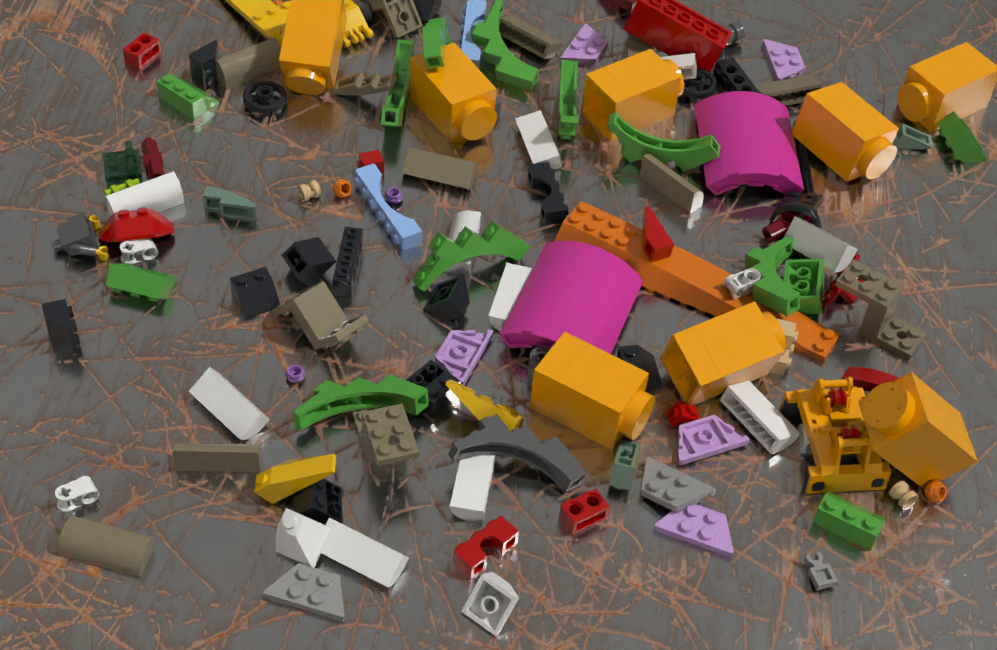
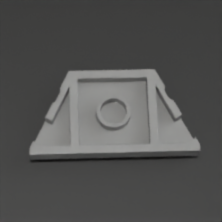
(672, 487)
(310, 591)

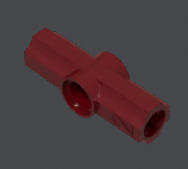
(152, 158)
(781, 225)

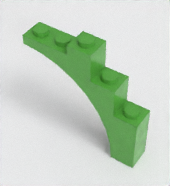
(434, 41)
(507, 65)
(397, 98)
(567, 100)
(684, 153)
(467, 244)
(770, 288)
(360, 394)

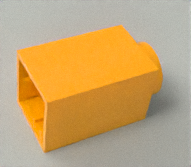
(312, 45)
(945, 83)
(636, 88)
(454, 96)
(846, 132)
(723, 352)
(591, 392)
(916, 430)

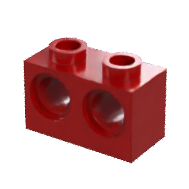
(141, 50)
(589, 510)

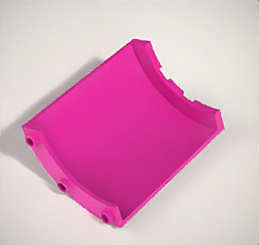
(753, 142)
(573, 292)

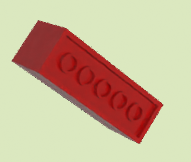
(678, 30)

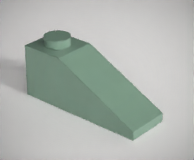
(624, 465)

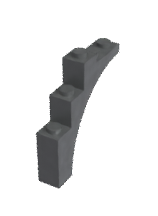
(547, 456)

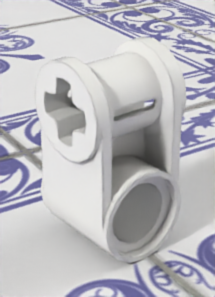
(138, 250)
(742, 282)
(77, 493)

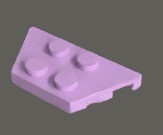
(586, 46)
(783, 59)
(462, 352)
(706, 438)
(698, 527)

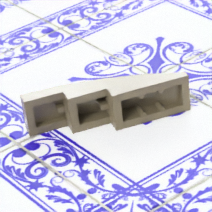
(364, 85)

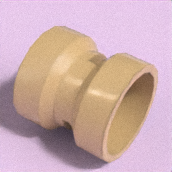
(309, 190)
(903, 495)

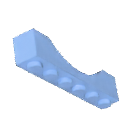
(472, 13)
(403, 229)

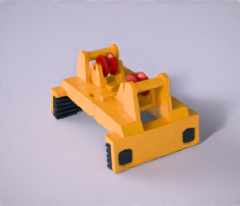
(836, 436)

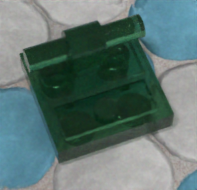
(122, 164)

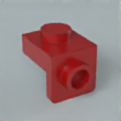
(682, 412)

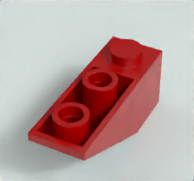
(655, 239)

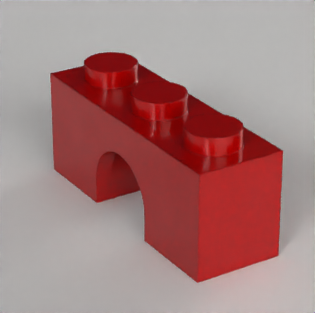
(497, 535)

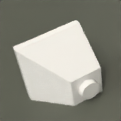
(301, 537)
(491, 602)

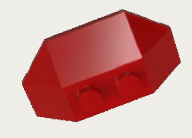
(135, 225)

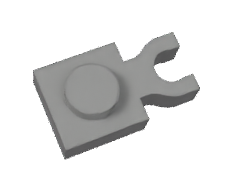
(820, 573)

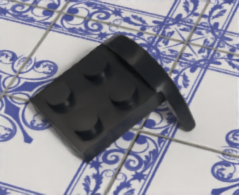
(802, 203)

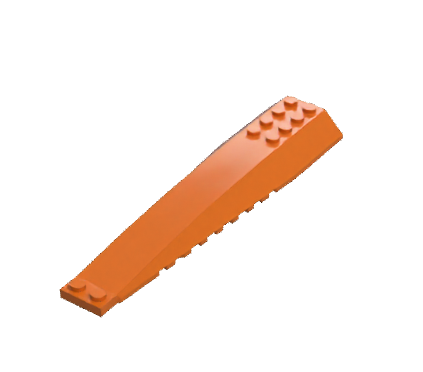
(682, 275)

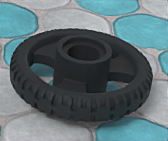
(695, 86)
(264, 97)

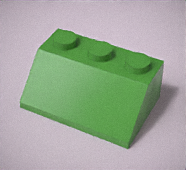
(184, 95)
(961, 140)
(807, 278)
(140, 281)
(848, 520)

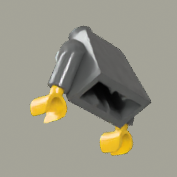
(78, 237)

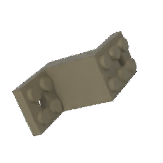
(393, 10)
(320, 316)
(879, 320)
(385, 434)

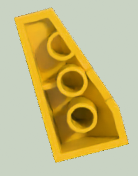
(483, 406)
(293, 476)

